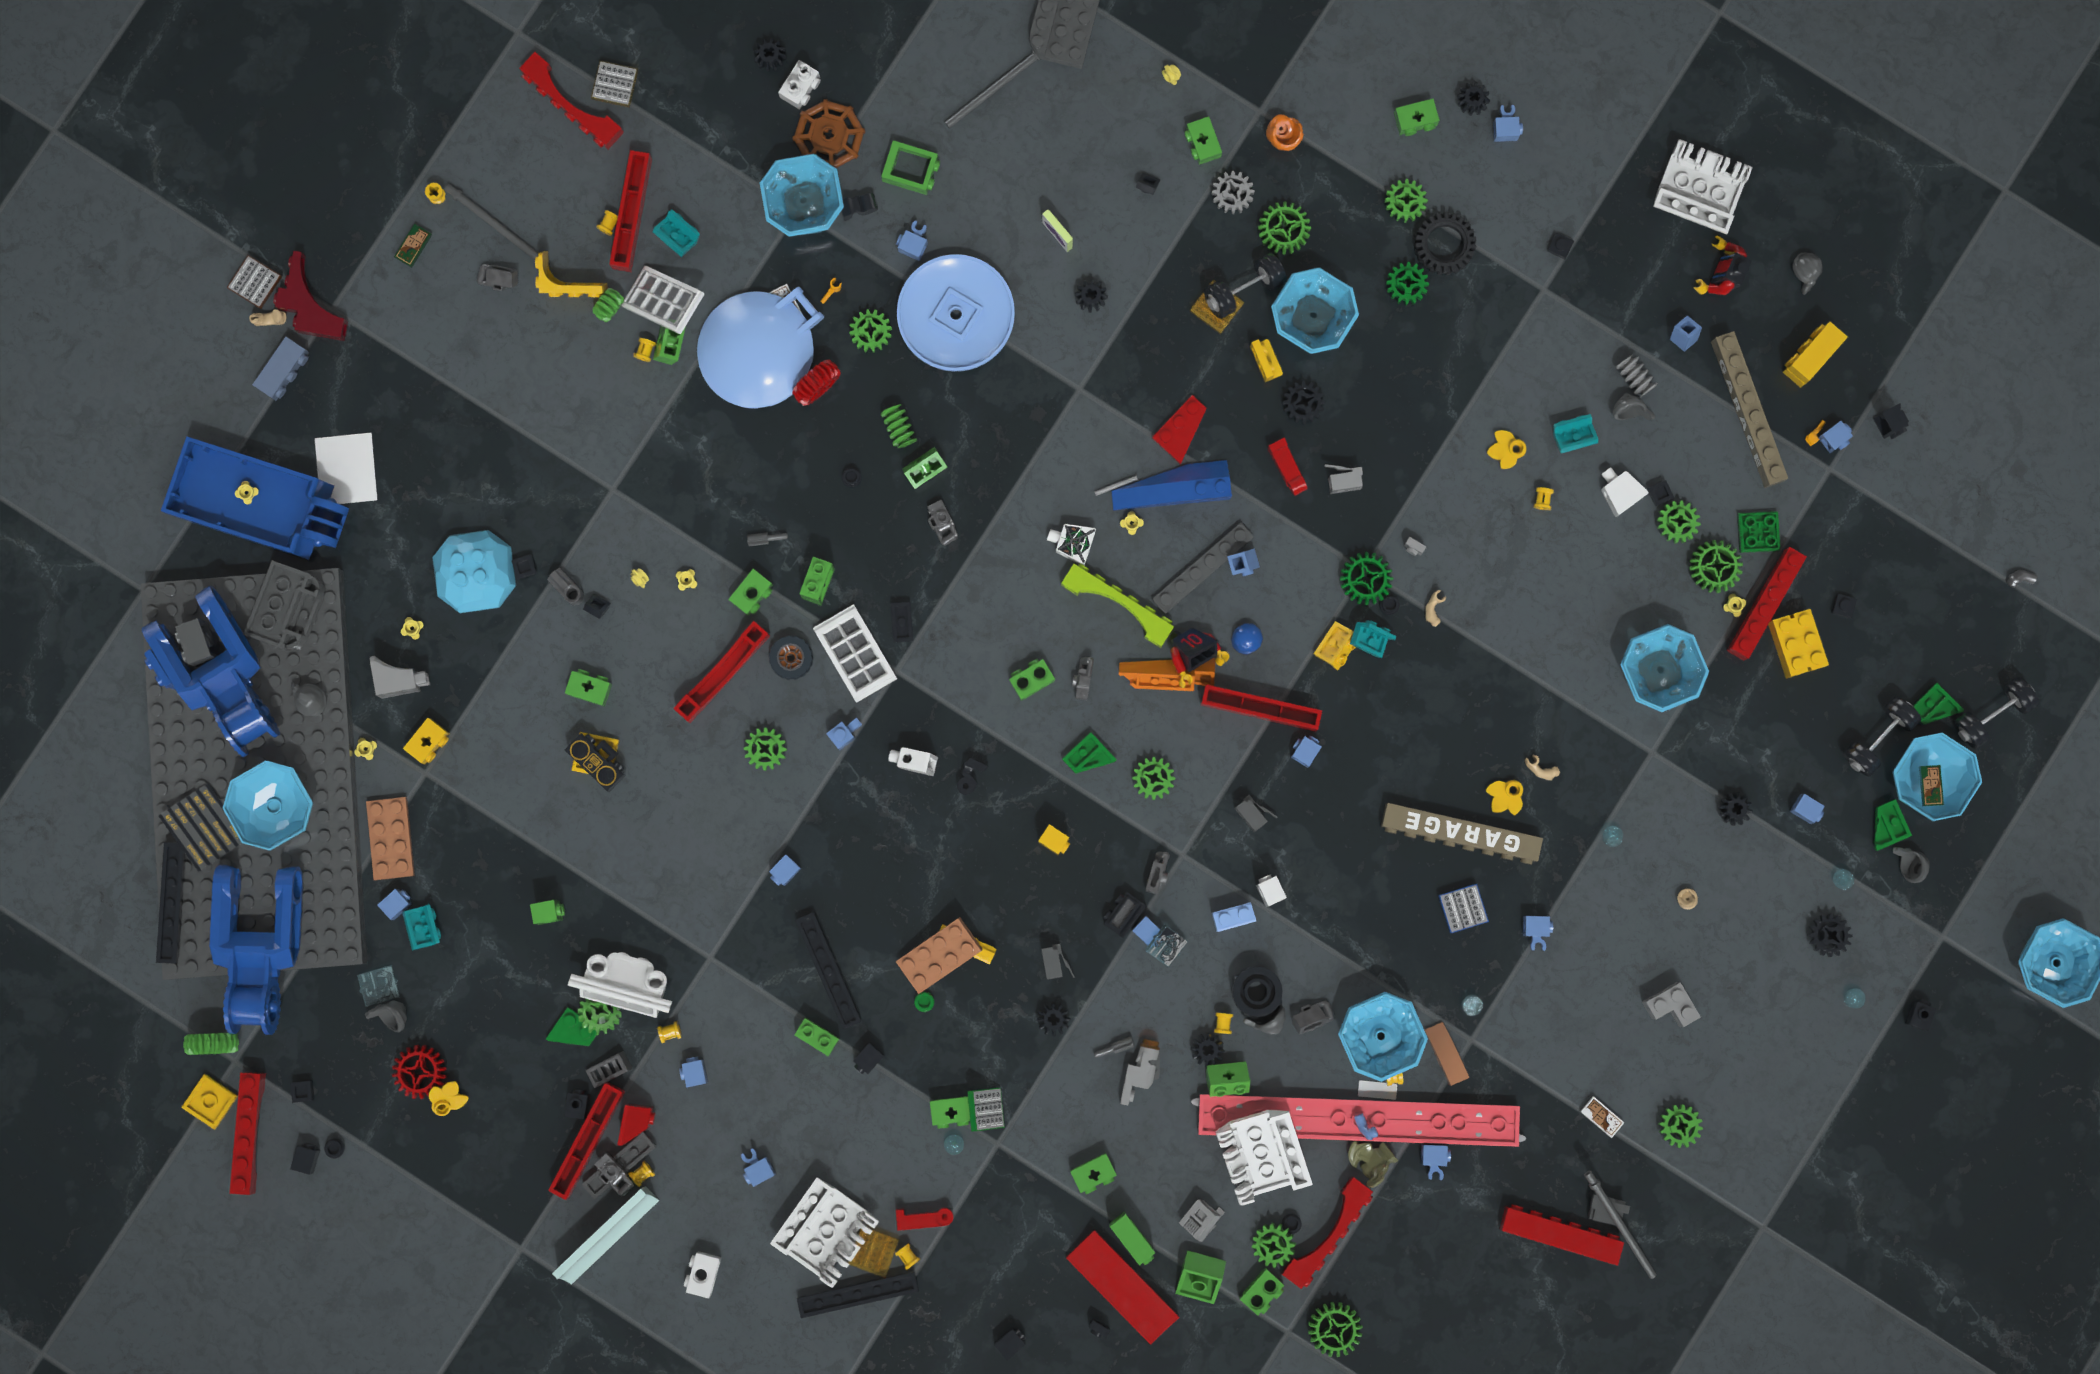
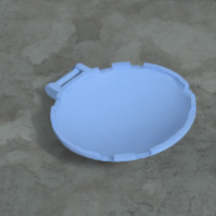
(757, 347)

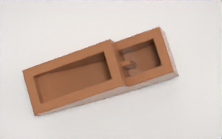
(1446, 1053)

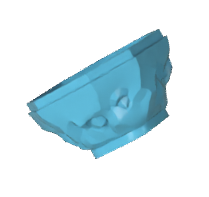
(2076, 968)
(1402, 1040)

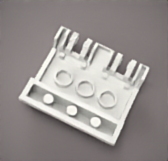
(1701, 188)
(1263, 1154)
(824, 1231)

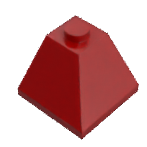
(634, 1122)

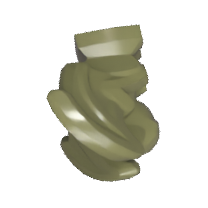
(1376, 1161)

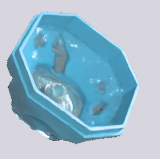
(798, 179)
(1319, 294)
(1681, 664)

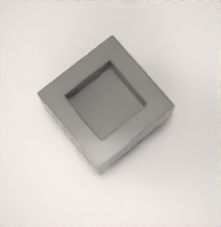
(1414, 547)

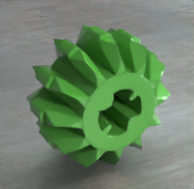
(608, 305)

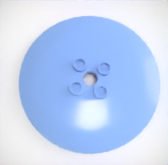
(951, 285)

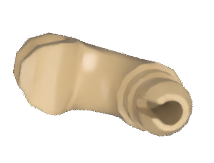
(273, 318)
(1431, 615)
(1547, 774)

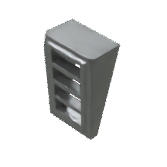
(623, 1061)

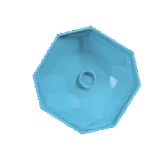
(474, 571)
(1958, 772)
(268, 805)

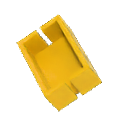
(1814, 353)
(1798, 643)

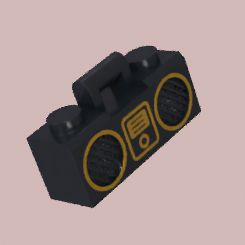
(588, 757)

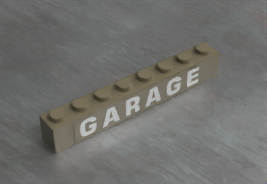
(1749, 409)
(1461, 832)

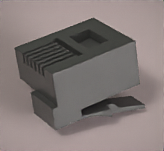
(1251, 814)
(1052, 961)
(1599, 1213)

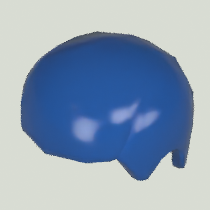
(1246, 638)

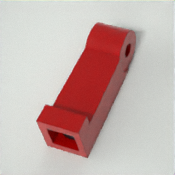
(1287, 466)
(923, 1220)

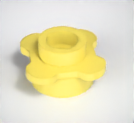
(1171, 74)
(240, 493)
(1126, 523)
(639, 577)
(681, 579)
(1740, 604)
(409, 622)
(362, 743)

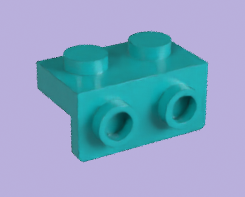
(677, 233)
(1575, 433)
(1371, 638)
(421, 927)

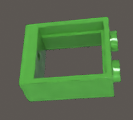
(887, 175)
(818, 574)
(1132, 1239)

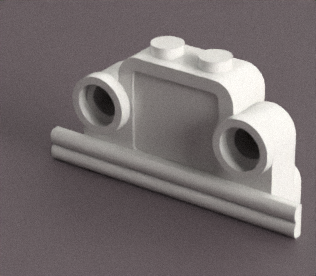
(623, 984)

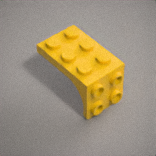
(549, 284)

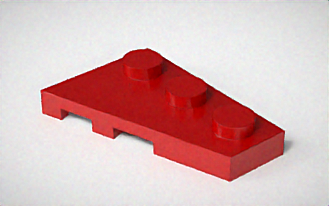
(1180, 429)

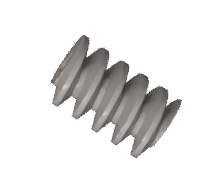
(1636, 375)

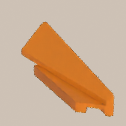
(1163, 675)

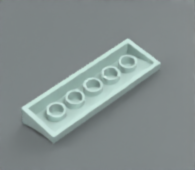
(606, 1236)

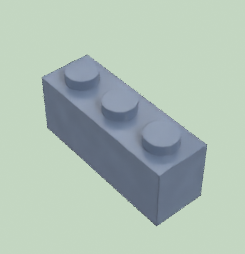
(281, 369)

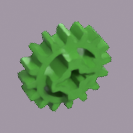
(1413, 200)
(878, 330)
(1670, 521)
(758, 755)
(1165, 783)
(596, 1021)
(1688, 1124)
(1281, 1247)

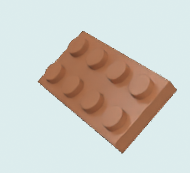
(390, 838)
(939, 955)

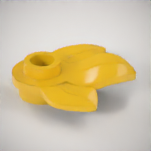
(1504, 449)
(1503, 798)
(447, 1097)

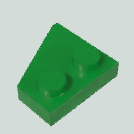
(1936, 705)
(1088, 755)
(1889, 825)
(570, 1030)

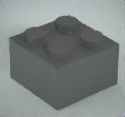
(196, 642)

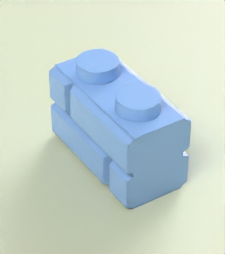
(1233, 917)

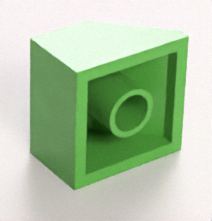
(1200, 1277)

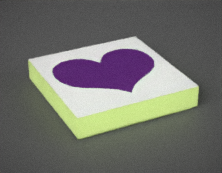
(1057, 230)

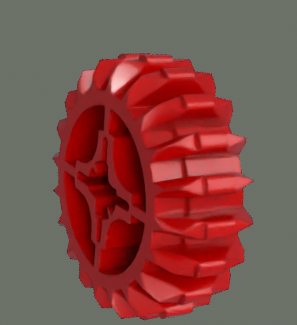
(816, 382)
(436, 1074)

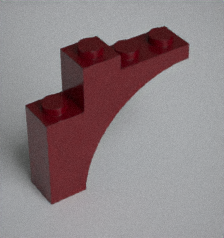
(297, 298)

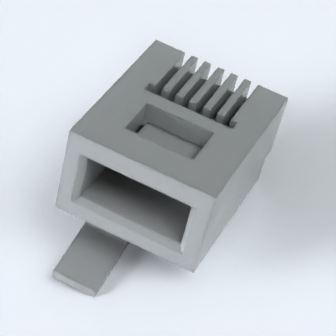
(1345, 481)
(1201, 1219)

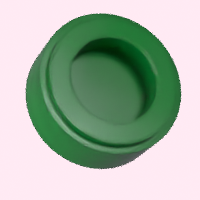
(924, 1002)

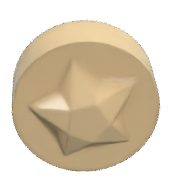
(1687, 898)

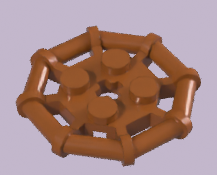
(826, 123)

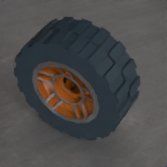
(792, 646)

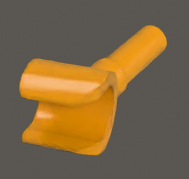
(832, 289)
(1812, 438)

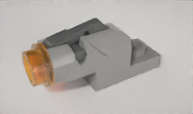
(1144, 1072)

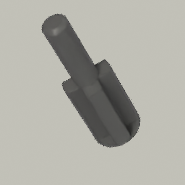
(764, 538)
(1116, 1047)

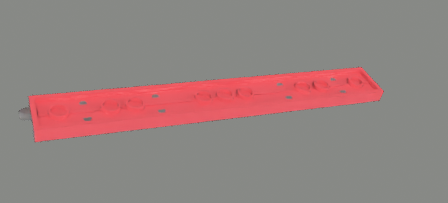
(1393, 1119)

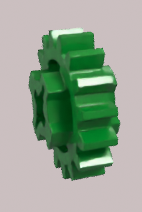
(1399, 283)

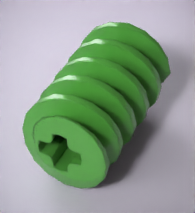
(898, 427)

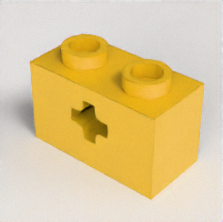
(416, 745)
(1054, 840)

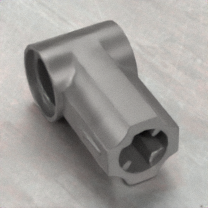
(565, 586)

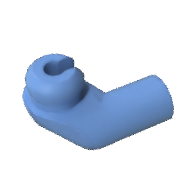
(1364, 1129)

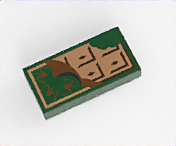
(413, 245)
(1931, 785)

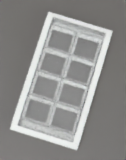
(662, 299)
(855, 653)

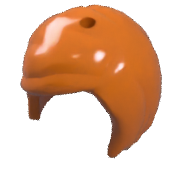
(1289, 135)

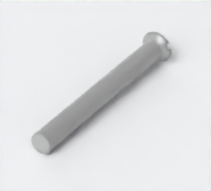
(1116, 485)

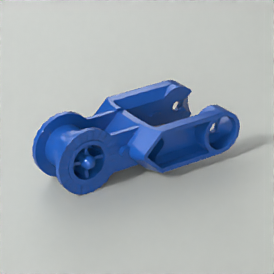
(222, 682)
(254, 957)

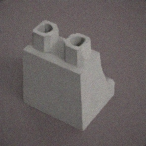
(395, 681)

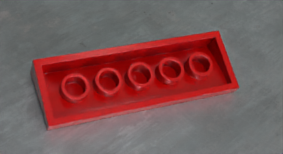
(1122, 1287)

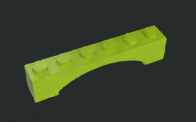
(1080, 581)

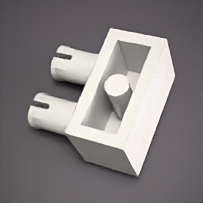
(799, 85)

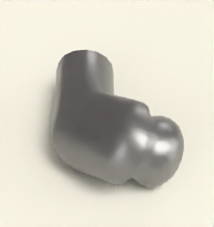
(2019, 576)

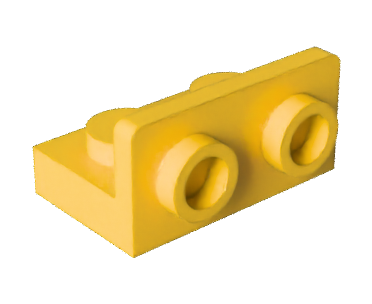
(1266, 359)
(1335, 646)

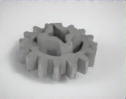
(1225, 196)

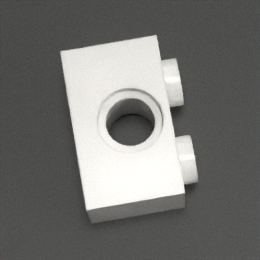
(1270, 890)
(710, 1264)

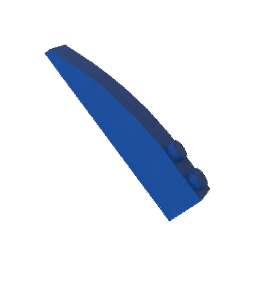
(1177, 486)

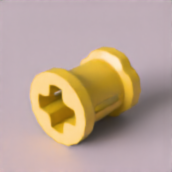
(429, 193)
(608, 223)
(644, 349)
(1539, 502)
(1223, 1023)
(669, 1032)
(641, 1173)
(907, 1256)

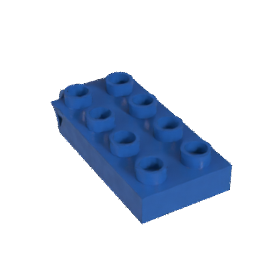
(286, 515)

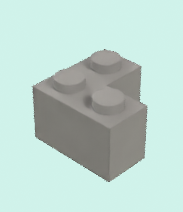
(1673, 1000)

